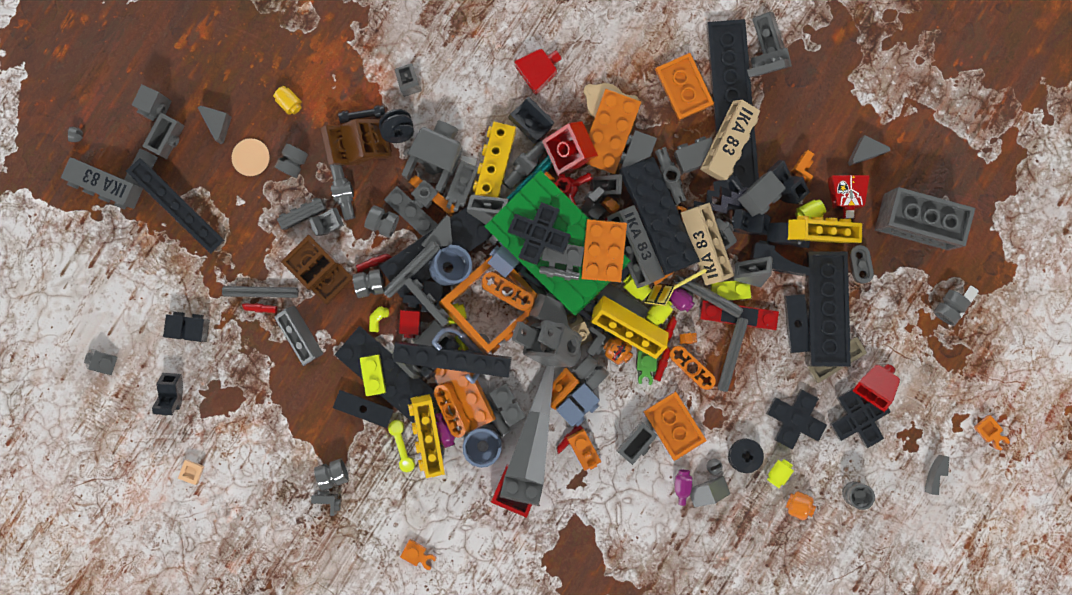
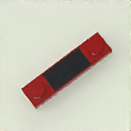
(756, 317)

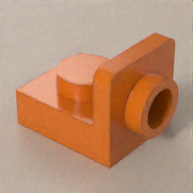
(804, 163)

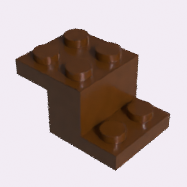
(354, 142)
(317, 269)

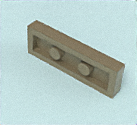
(821, 373)

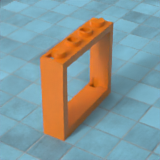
(446, 304)

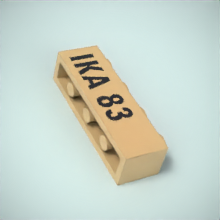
(730, 140)
(707, 243)

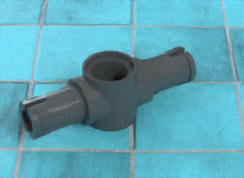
(524, 165)
(668, 166)
(342, 191)

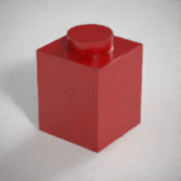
(410, 323)

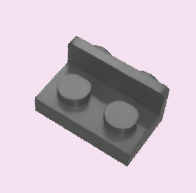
(770, 62)

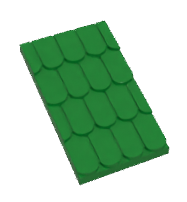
(571, 220)

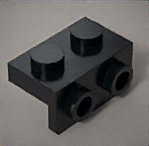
(531, 120)

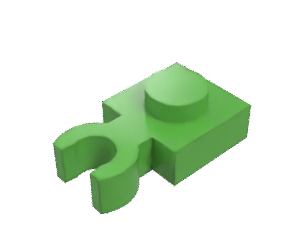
(646, 364)

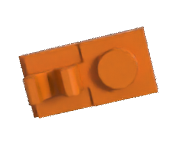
(562, 387)
(584, 450)

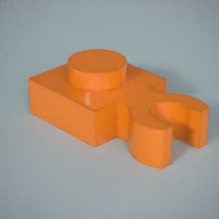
(990, 431)
(415, 553)

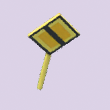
(662, 292)

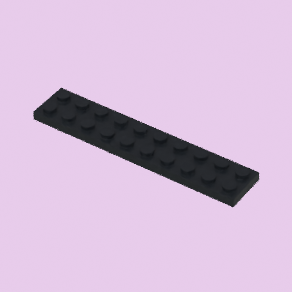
(730, 83)

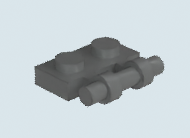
(572, 257)

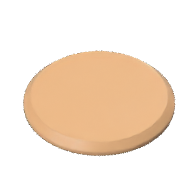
(250, 157)

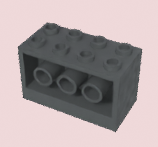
(924, 219)

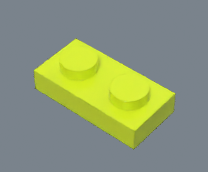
(732, 290)
(372, 375)

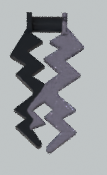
(725, 199)

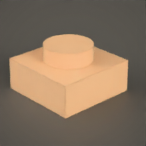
(191, 472)

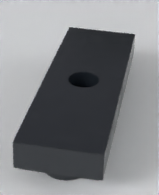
(798, 336)
(352, 405)

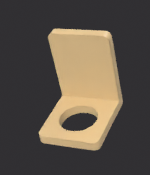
(580, 327)

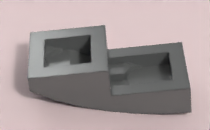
(939, 468)

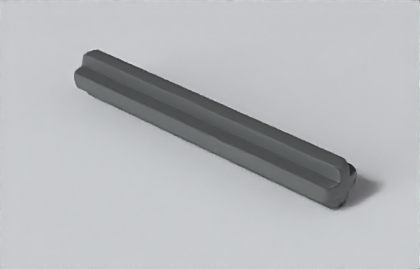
(412, 268)
(245, 291)
(709, 295)
(732, 354)

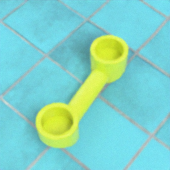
(406, 463)

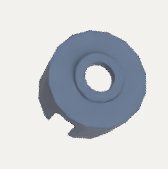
(460, 261)
(477, 457)

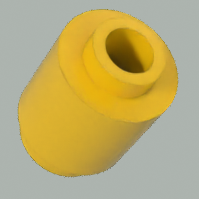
(287, 100)

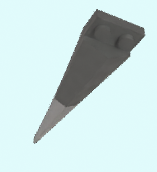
(527, 467)

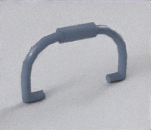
(465, 339)

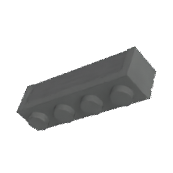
(301, 214)

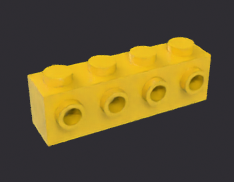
(495, 161)
(824, 230)
(629, 327)
(427, 434)

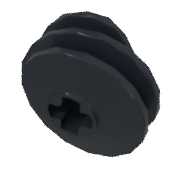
(396, 126)
(738, 462)

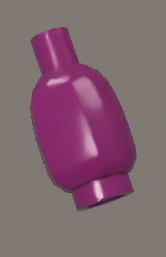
(681, 300)
(444, 434)
(683, 485)

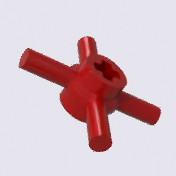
(569, 186)

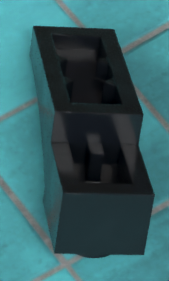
(779, 263)

